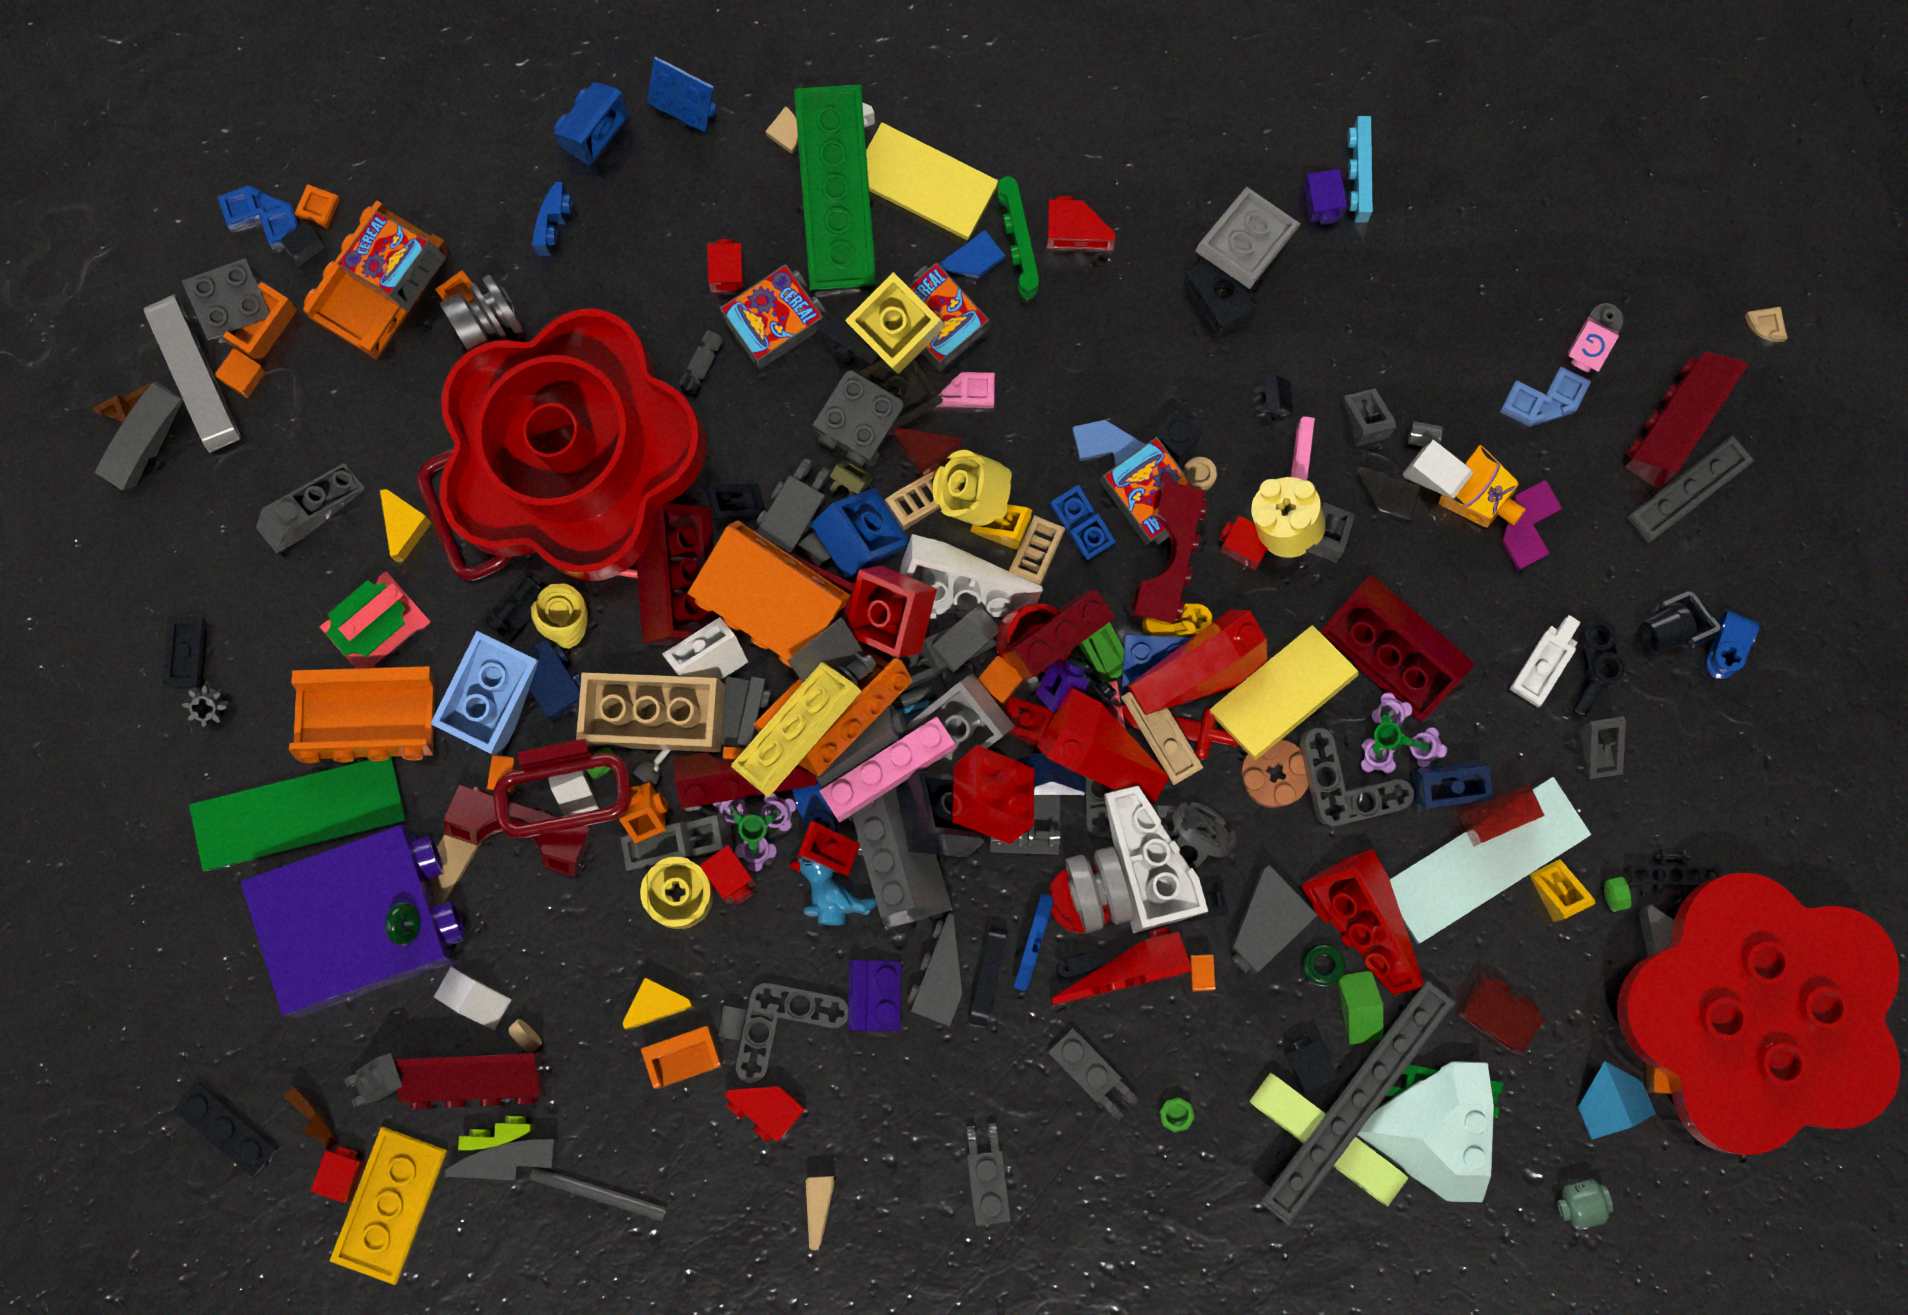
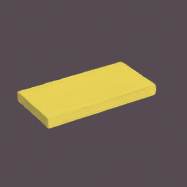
(927, 181)
(1283, 692)
(795, 728)

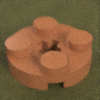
(1282, 791)

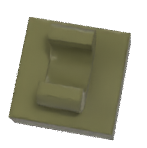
(850, 476)

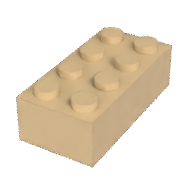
(651, 712)

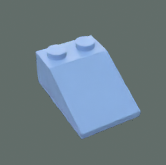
(486, 694)

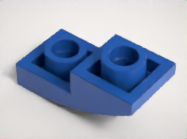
(552, 211)
(1082, 522)

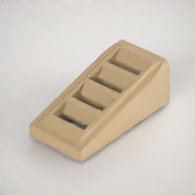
(905, 493)
(1028, 569)
(818, 1196)

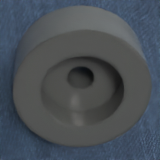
(1608, 315)

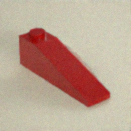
(1204, 665)
(1098, 747)
(1364, 909)
(1149, 961)

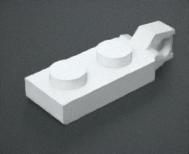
(1546, 662)

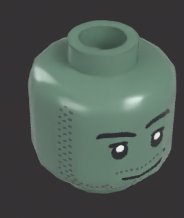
(1585, 1204)

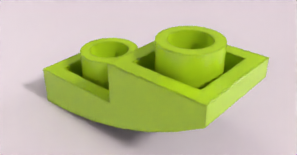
(510, 1131)

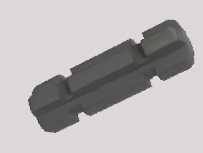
(700, 362)

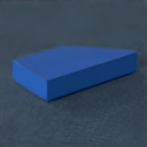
(974, 257)

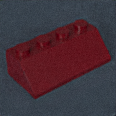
(1684, 417)
(668, 569)
(1396, 647)
(470, 1079)

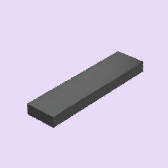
(1690, 489)

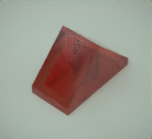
(925, 449)

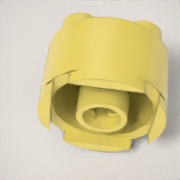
(972, 488)
(1288, 516)
(662, 879)

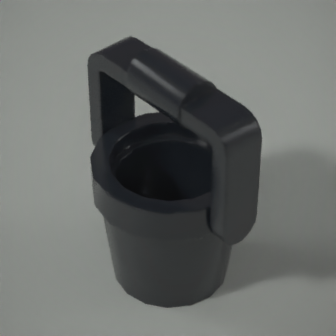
(1676, 625)

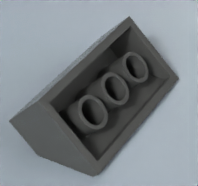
(904, 882)

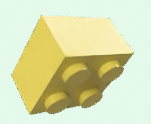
(895, 323)

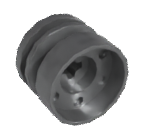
(484, 317)

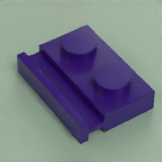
(874, 995)

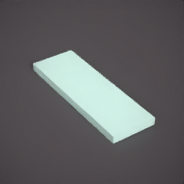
(1465, 876)

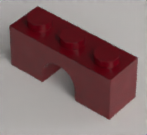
(1060, 635)

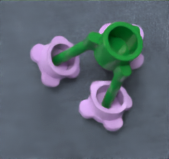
(1391, 736)
(754, 826)

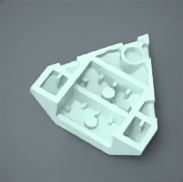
(1440, 1131)

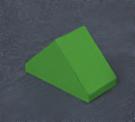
(1104, 653)
(1361, 1007)

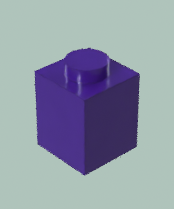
(1325, 196)

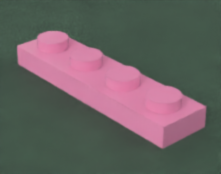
(888, 769)

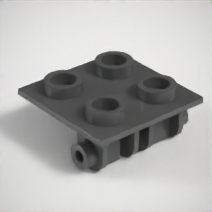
(226, 299)
(838, 650)
(1040, 838)

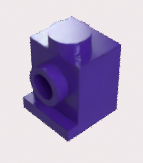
(1058, 681)

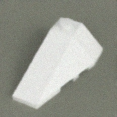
(965, 580)
(1155, 872)

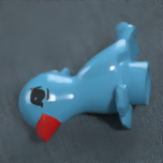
(828, 896)

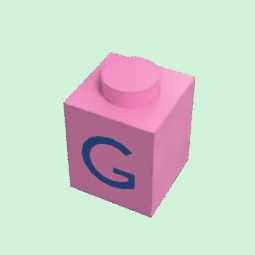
(1592, 345)

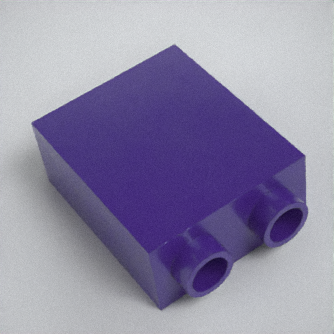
(328, 913)

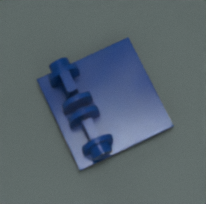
(681, 95)
(1144, 652)

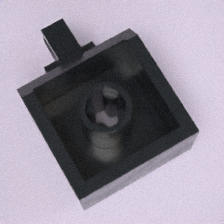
(927, 816)

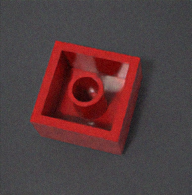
(890, 611)
(993, 794)

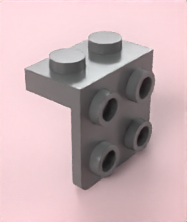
(857, 418)
(742, 708)

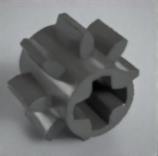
(198, 710)

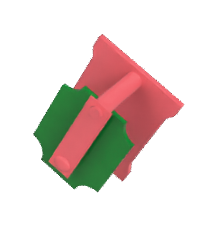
(373, 622)

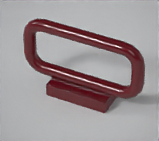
(442, 528)
(557, 761)

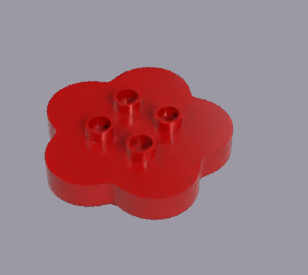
(566, 446)
(1766, 1015)

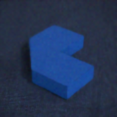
(250, 205)
(1034, 942)

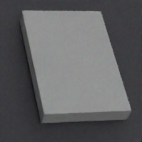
(1247, 237)

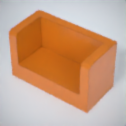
(259, 337)
(681, 1057)

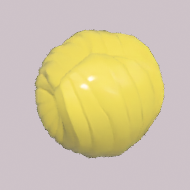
(560, 614)

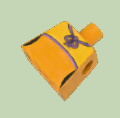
(1486, 492)

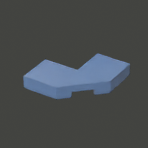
(1536, 408)
(1104, 439)

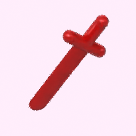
(1193, 730)

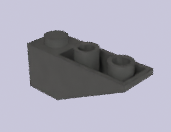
(307, 507)
(941, 986)

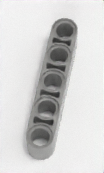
(192, 373)

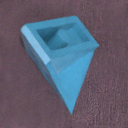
(1614, 1102)

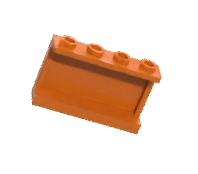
(352, 308)
(766, 592)
(876, 694)
(363, 714)

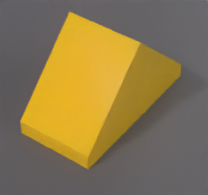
(403, 525)
(1008, 530)
(1561, 891)
(654, 1003)

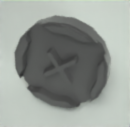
(1204, 831)

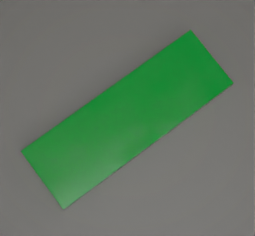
(835, 187)
(297, 813)

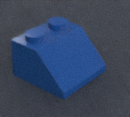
(591, 122)
(859, 532)

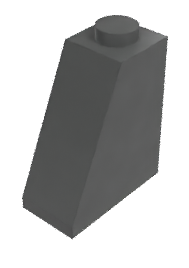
(875, 738)
(1269, 921)

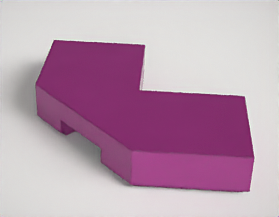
(1522, 539)

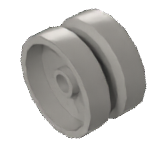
(1095, 890)

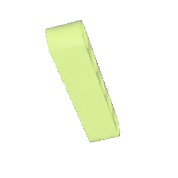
(1300, 1119)

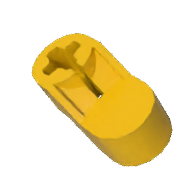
(1193, 620)

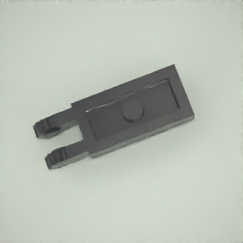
(1090, 1071)
(374, 1080)
(987, 1180)

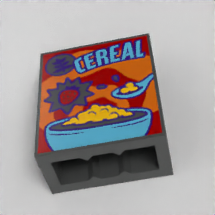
(391, 260)
(955, 309)
(773, 316)
(1135, 487)

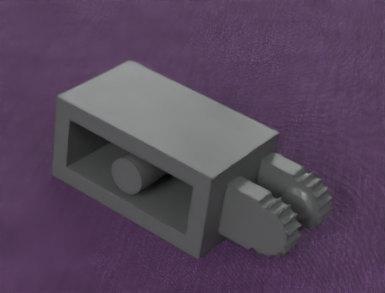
(793, 509)

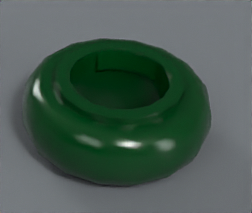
(393, 923)
(1334, 954)

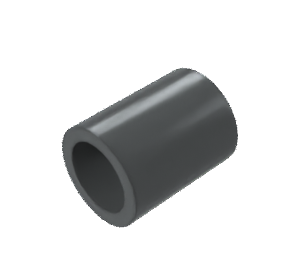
(1423, 433)
(814, 551)
(951, 679)
(732, 1023)

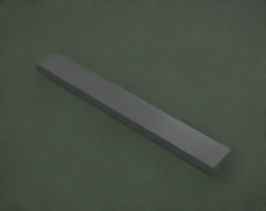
(1357, 1102)

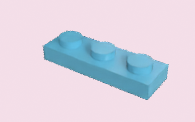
(1360, 169)

